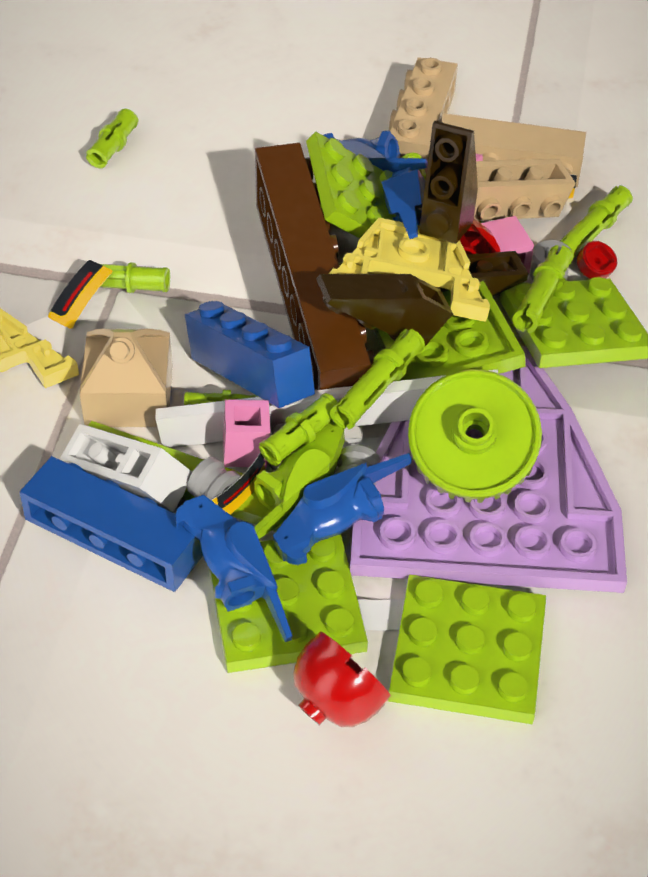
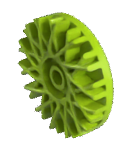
(474, 465)

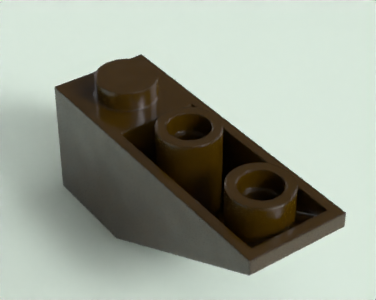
(449, 183)
(387, 302)

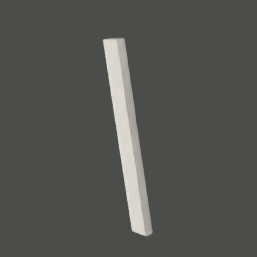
(205, 421)

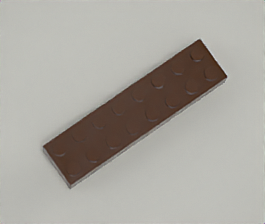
(301, 252)

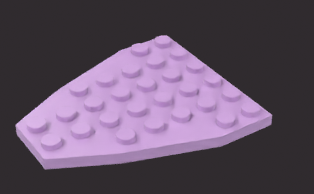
(546, 533)

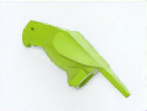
(285, 487)

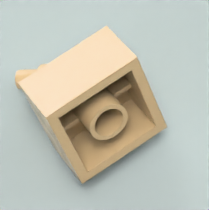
(126, 376)

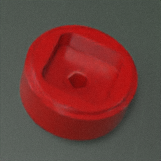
(596, 260)

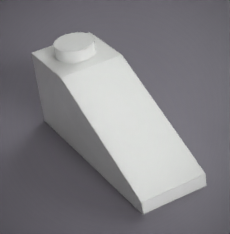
(130, 464)

